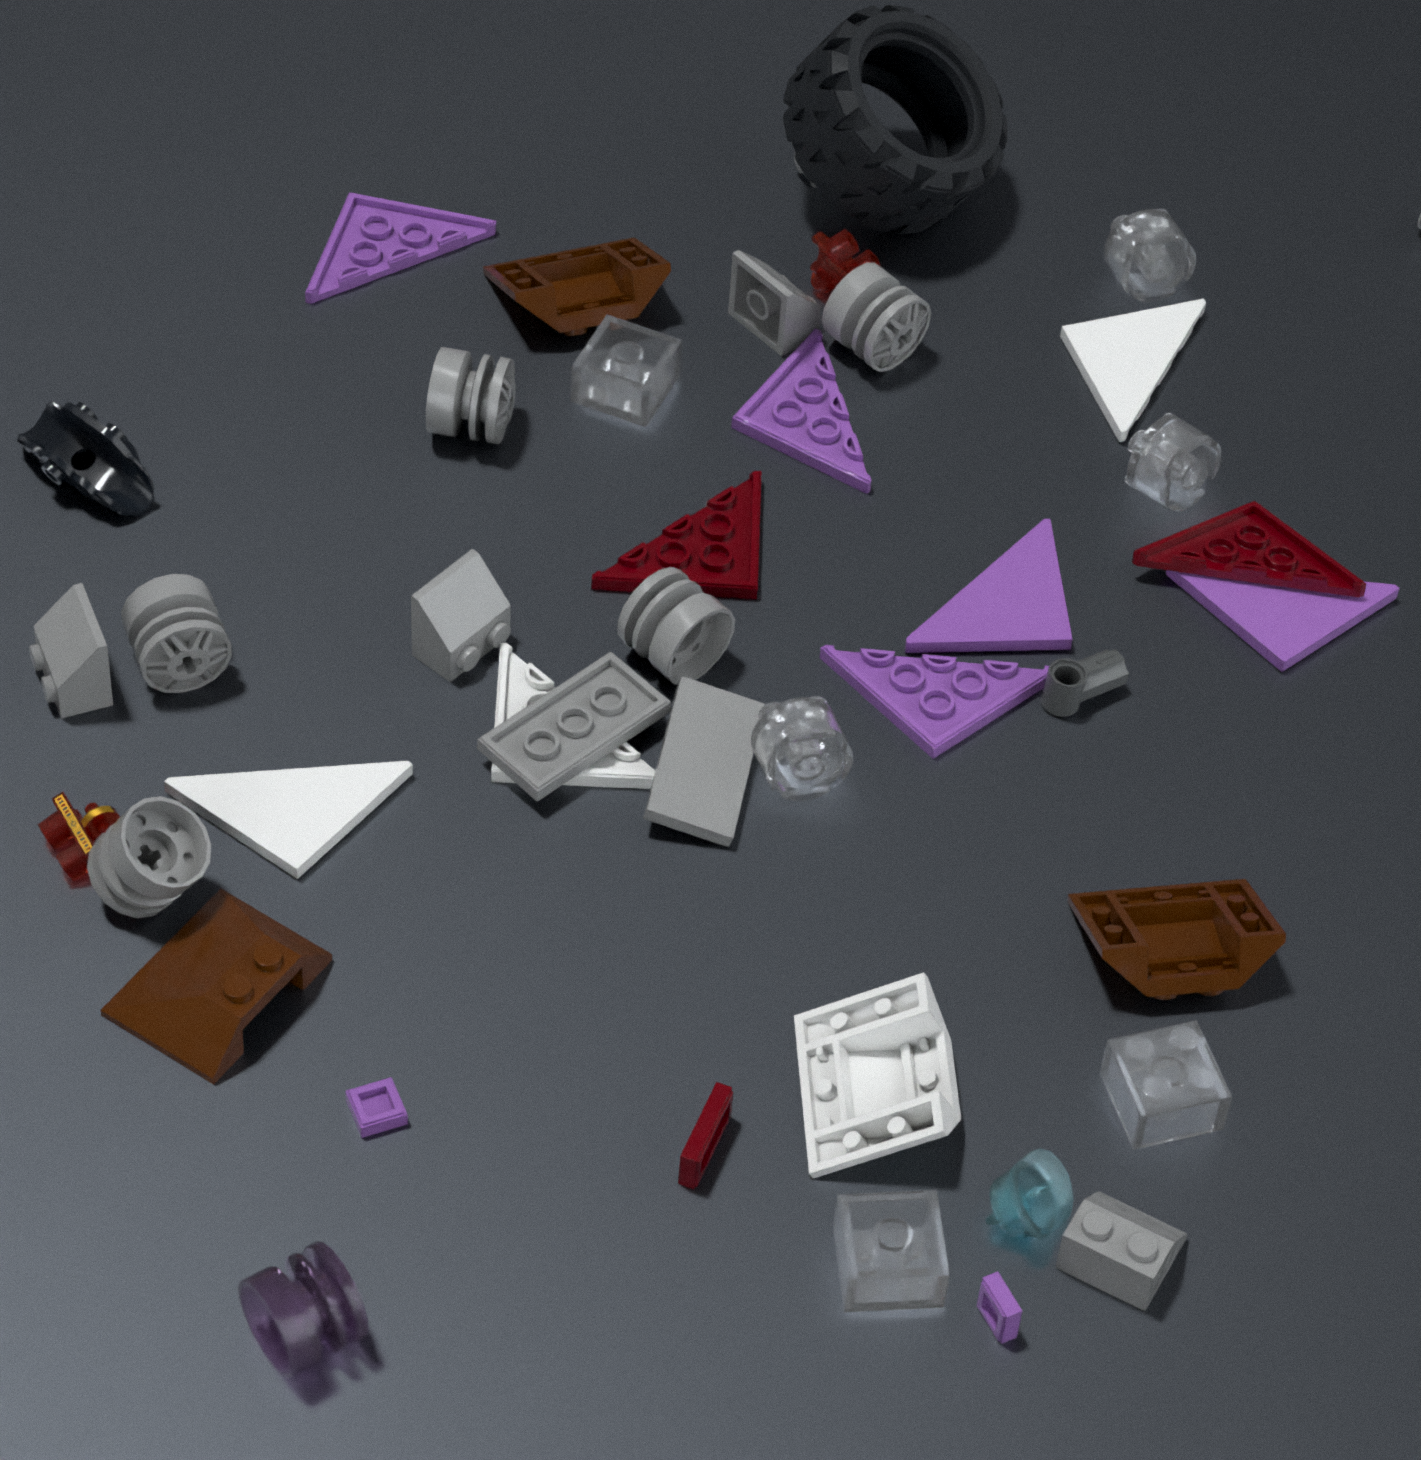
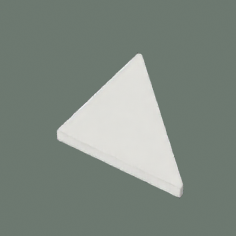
(1129, 356)
(523, 684)
(290, 812)

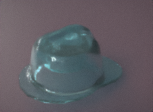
(1031, 1196)

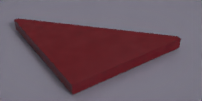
(711, 547)
(1253, 548)

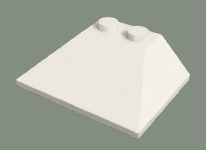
(875, 1075)

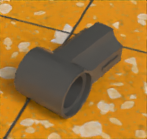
(1075, 681)

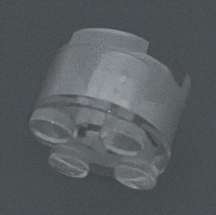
(1149, 254)
(1172, 462)
(801, 747)

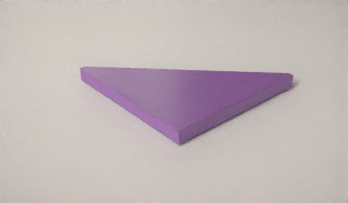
(387, 236)
(806, 416)
(1006, 607)
(1280, 620)
(934, 695)

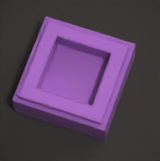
(376, 1107)
(999, 1307)

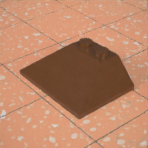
(584, 283)
(1181, 935)
(213, 984)

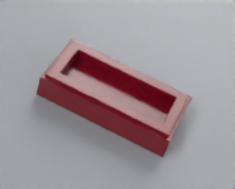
(705, 1136)

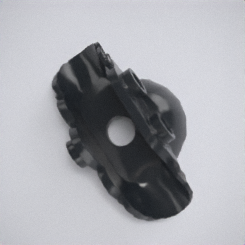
(116, 475)

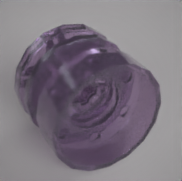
(303, 1309)

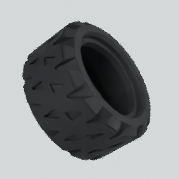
(856, 157)

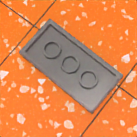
(573, 726)
(703, 762)

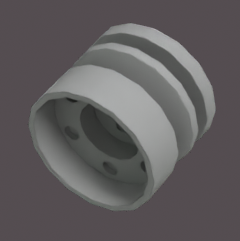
(876, 317)
(477, 396)
(675, 625)
(176, 633)
(149, 857)

